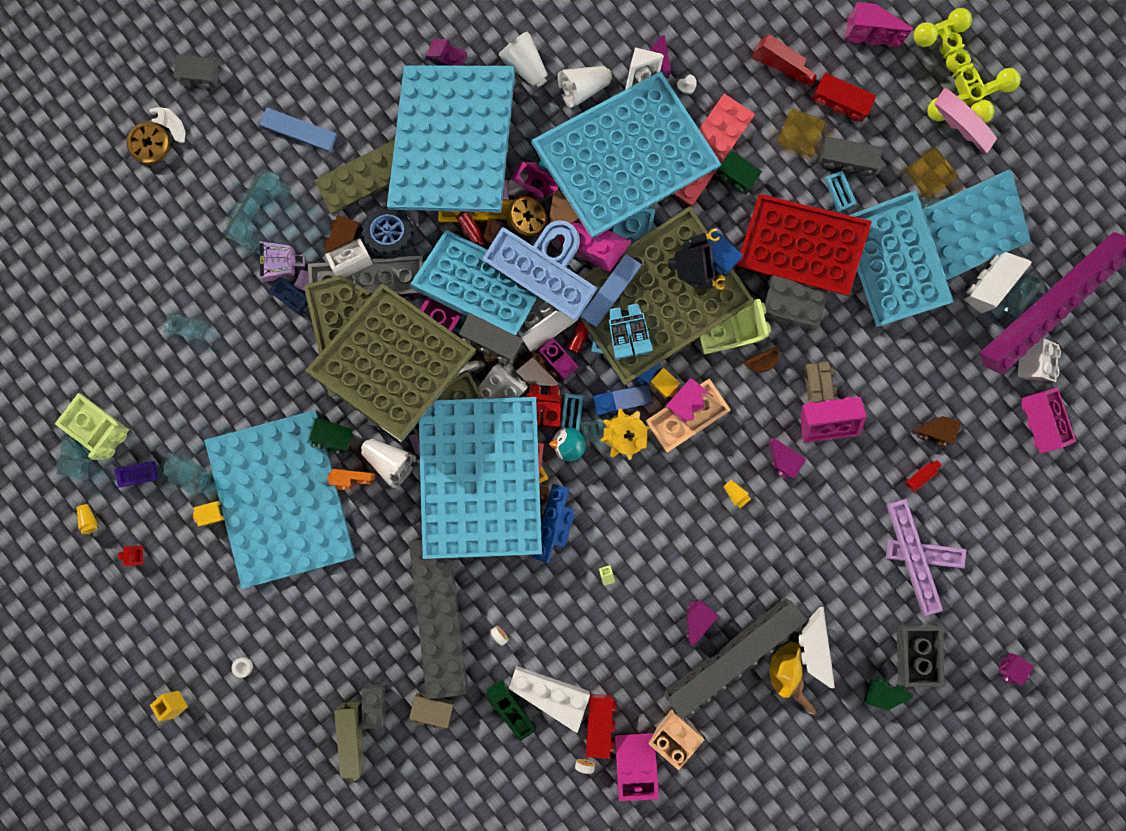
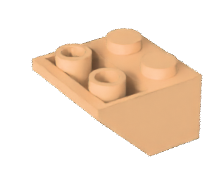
(675, 739)

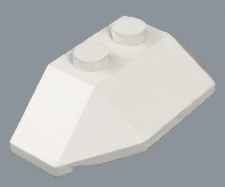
(816, 648)

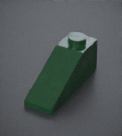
(510, 710)

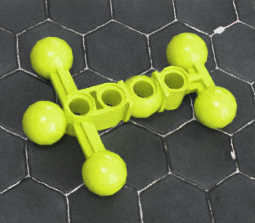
(959, 21)

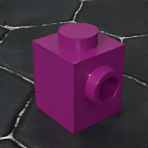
(1015, 669)

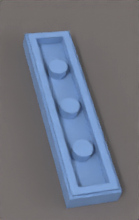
(298, 129)
(611, 290)

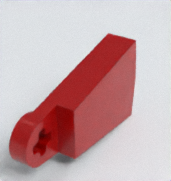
(783, 58)

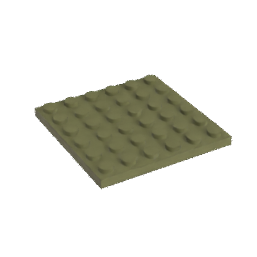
(391, 362)

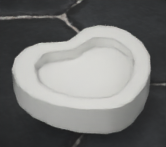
(687, 85)

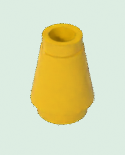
(737, 494)
(86, 520)

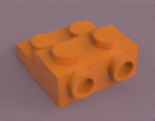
(346, 479)

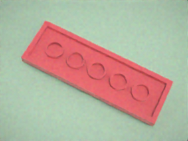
(721, 132)

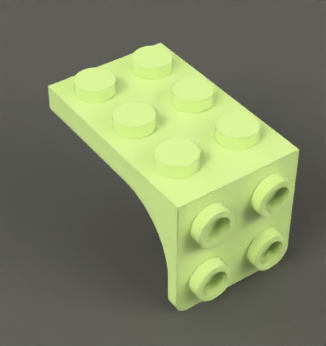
(739, 330)
(92, 427)

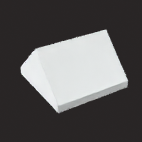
(643, 66)
(349, 258)

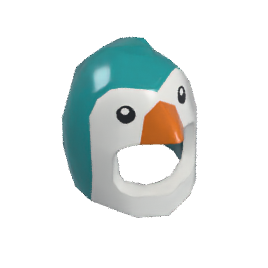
(568, 444)

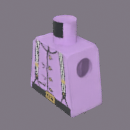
(278, 261)

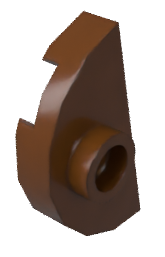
(764, 361)

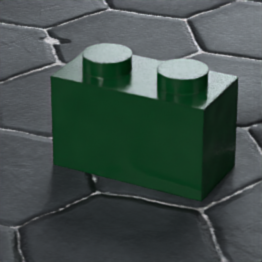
(738, 172)
(329, 436)

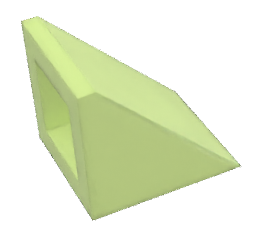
(607, 575)

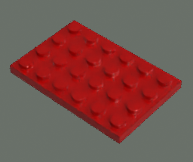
(804, 244)

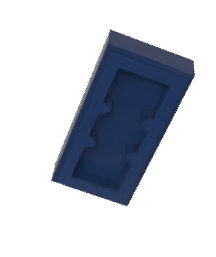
(289, 295)

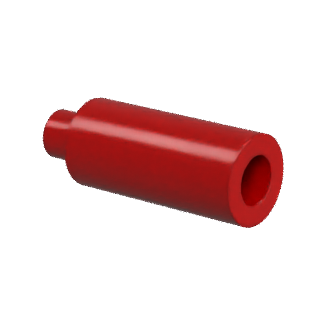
(470, 227)
(578, 339)
(923, 475)

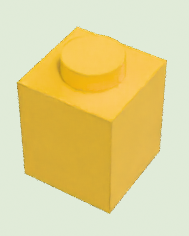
(665, 384)
(208, 514)
(168, 706)

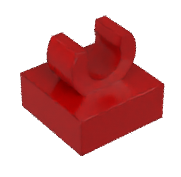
(131, 555)

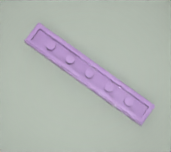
(914, 557)

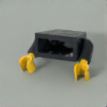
(695, 262)

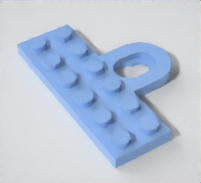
(539, 272)

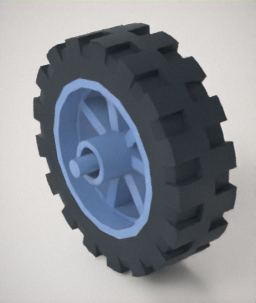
(395, 247)

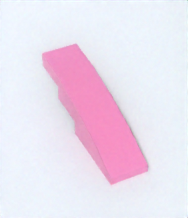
(965, 120)

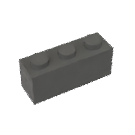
(850, 156)

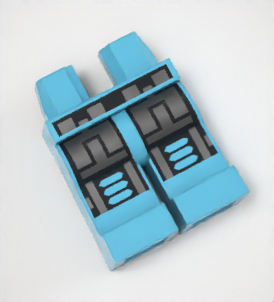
(629, 326)

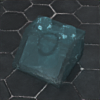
(1023, 295)
(187, 473)

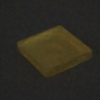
(801, 132)
(931, 173)

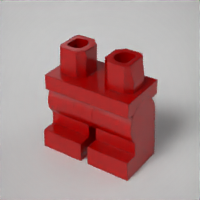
(547, 405)

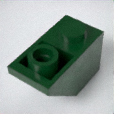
(884, 695)

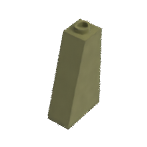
(349, 740)

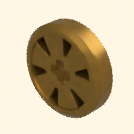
(145, 153)
(519, 224)

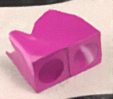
(548, 188)
(687, 401)

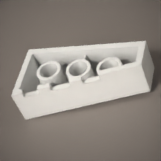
(552, 696)

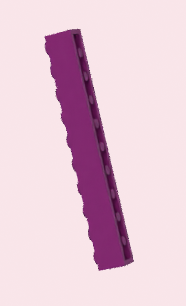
(1055, 304)

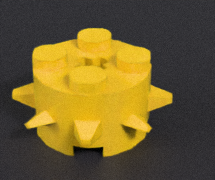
(616, 428)

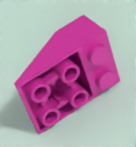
(876, 26)
(636, 767)

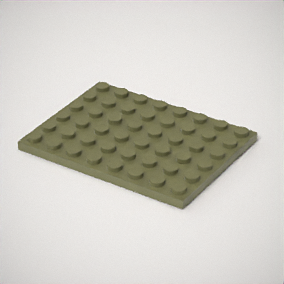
(671, 307)

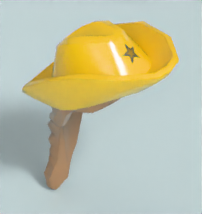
(787, 673)

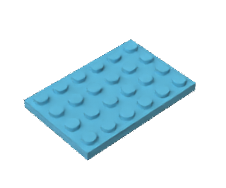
(977, 224)
(901, 261)
(468, 284)

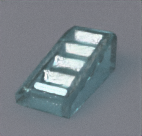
(197, 329)
(586, 432)

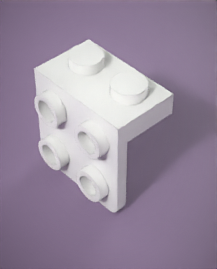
(503, 383)

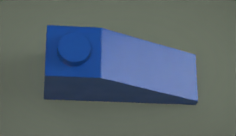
(623, 399)

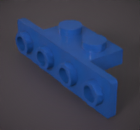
(555, 522)

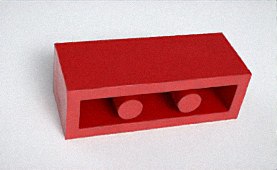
(843, 97)
(600, 726)

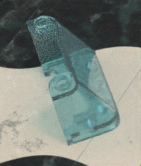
(261, 186)

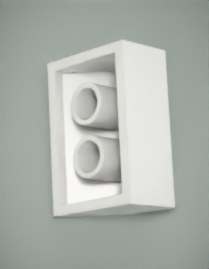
(996, 281)
(543, 324)

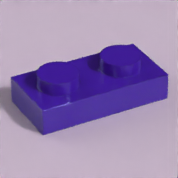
(136, 474)

